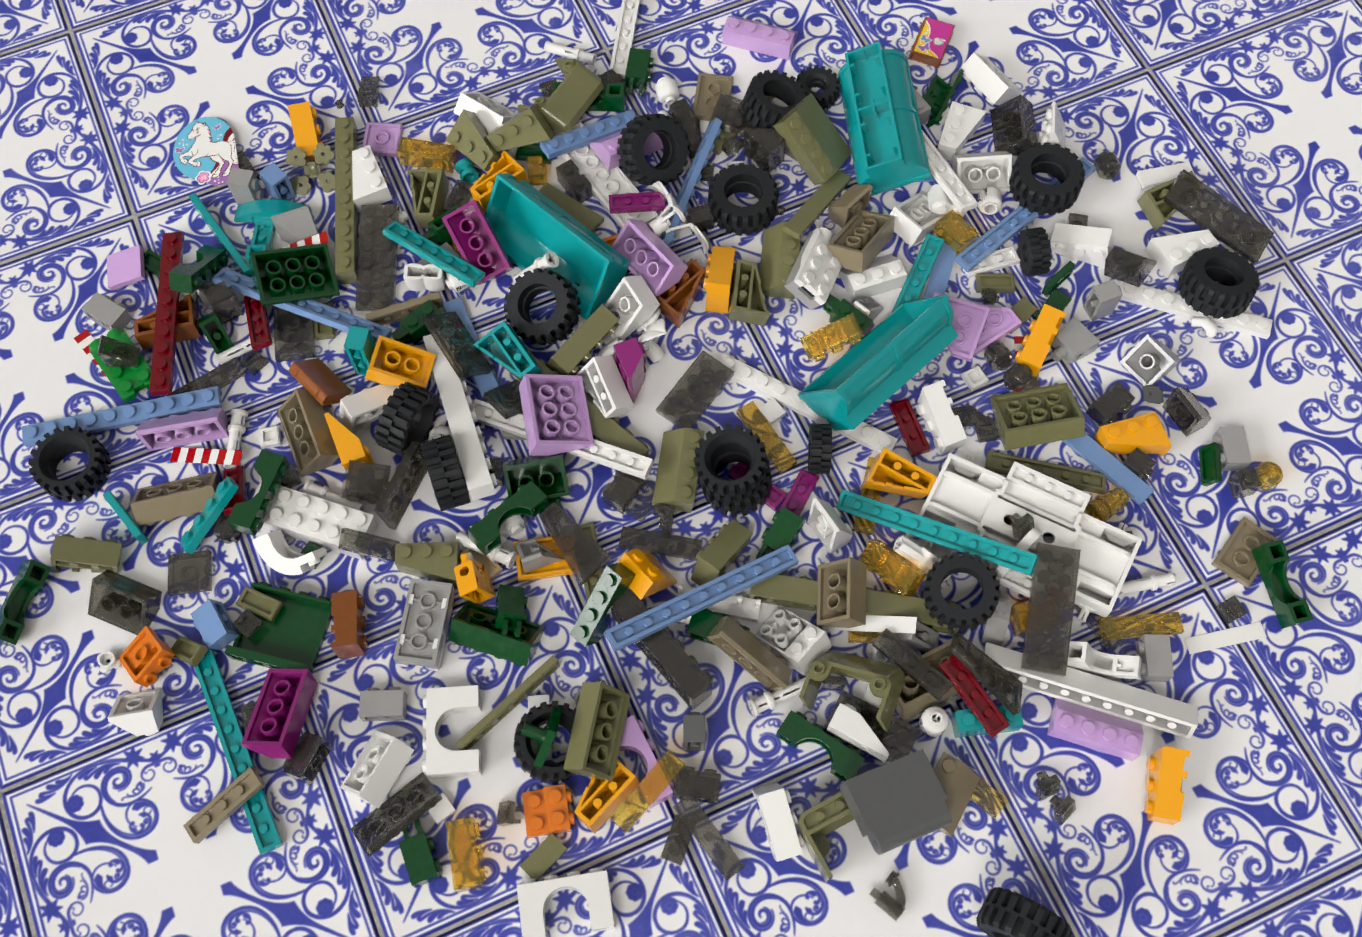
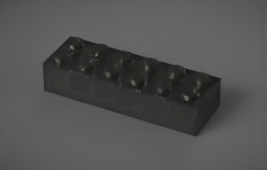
(667, 654)

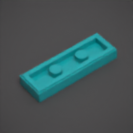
(125, 517)

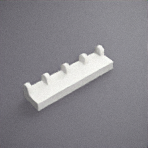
(734, 606)

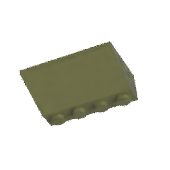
(813, 140)
(1037, 416)

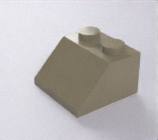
(849, 203)

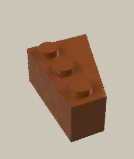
(679, 298)
(186, 329)
(348, 624)

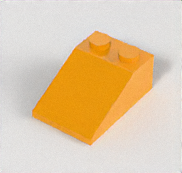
(399, 363)
(347, 444)
(650, 573)

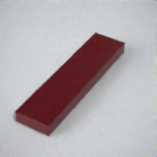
(257, 323)
(974, 696)

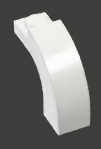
(282, 558)
(1101, 664)

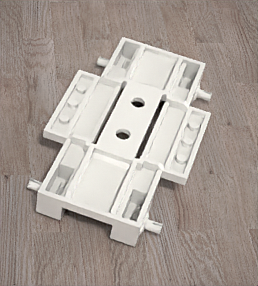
(977, 497)

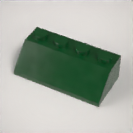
(475, 628)

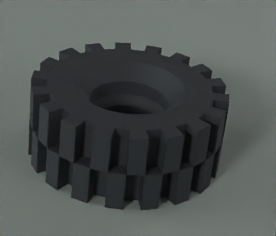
(822, 79)
(1034, 251)
(819, 448)

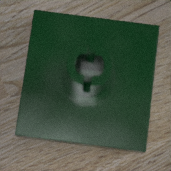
(543, 735)

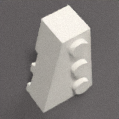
(959, 128)
(368, 181)
(1083, 243)
(1175, 250)
(606, 386)
(364, 407)
(940, 419)
(779, 821)

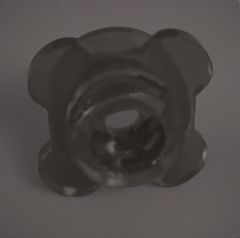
(989, 296)

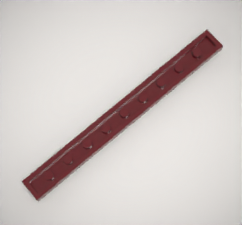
(166, 317)

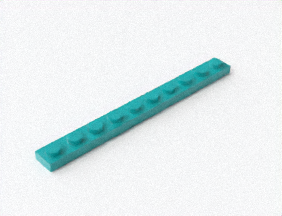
(937, 532)
(237, 756)

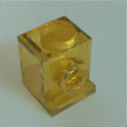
(536, 171)

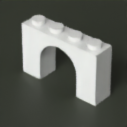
(439, 705)
(535, 895)

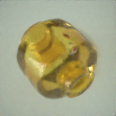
(1269, 475)

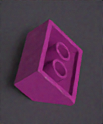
(630, 363)

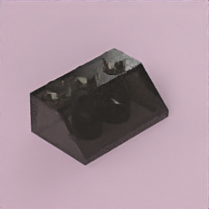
(1014, 126)
(123, 601)

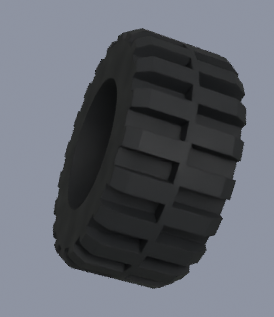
(674, 149)
(1053, 161)
(749, 180)
(522, 295)
(1224, 300)
(1015, 915)

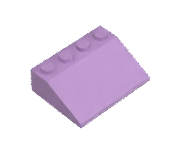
(555, 414)

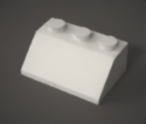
(989, 80)
(488, 111)
(983, 170)
(879, 277)
(377, 768)

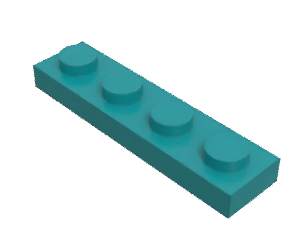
(212, 510)

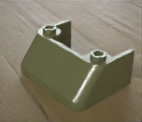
(571, 97)
(884, 679)
(819, 822)

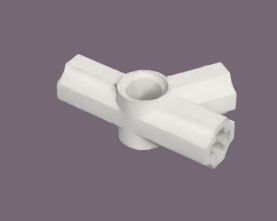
(916, 553)

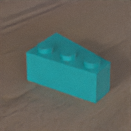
(508, 350)

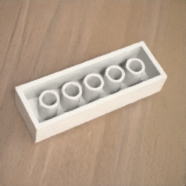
(315, 519)

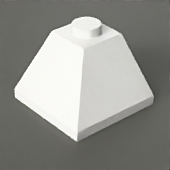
(138, 712)

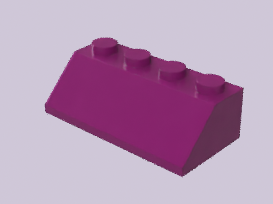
(478, 240)
(280, 712)

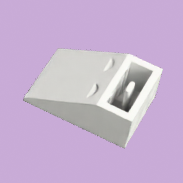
(1052, 128)
(793, 639)

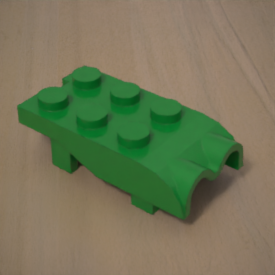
(124, 379)

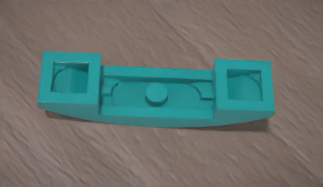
(264, 208)
(262, 236)

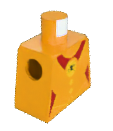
(473, 580)

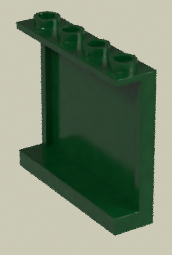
(292, 638)

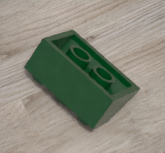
(529, 469)

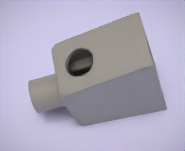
(1074, 342)

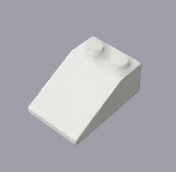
(914, 219)
(632, 305)
(828, 525)

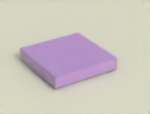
(383, 138)
(125, 267)

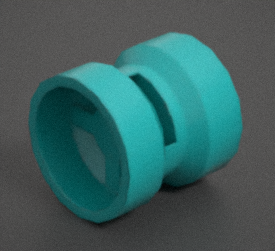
(465, 169)

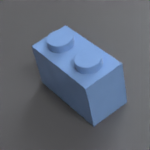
(277, 183)
(214, 624)

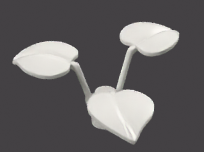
(662, 221)
(651, 348)

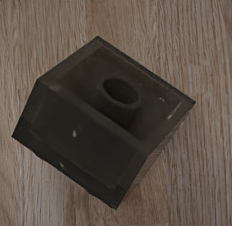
(1128, 266)
(1186, 411)
(365, 481)
(307, 758)

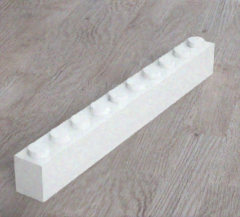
(462, 427)
(1103, 695)

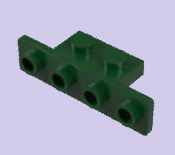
(938, 94)

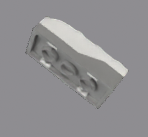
(814, 270)
(424, 624)

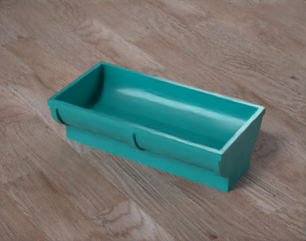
(882, 119)
(533, 225)
(881, 362)

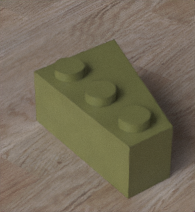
(521, 130)
(471, 140)
(429, 193)
(1153, 205)
(746, 295)
(720, 552)
(85, 554)
(429, 560)

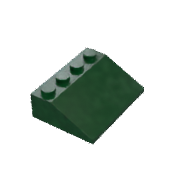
(293, 274)

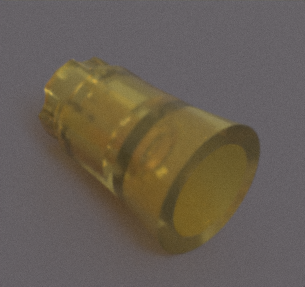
(1107, 504)

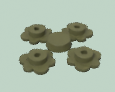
(311, 169)

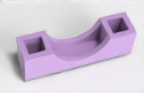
(635, 741)

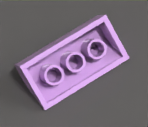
(759, 37)
(607, 148)
(649, 256)
(183, 429)
(1095, 730)

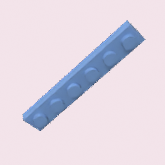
(585, 135)

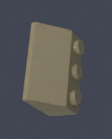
(841, 594)
(958, 784)

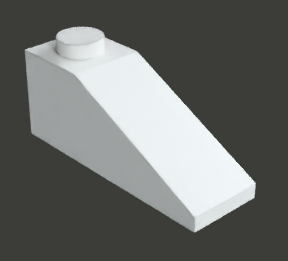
(853, 729)

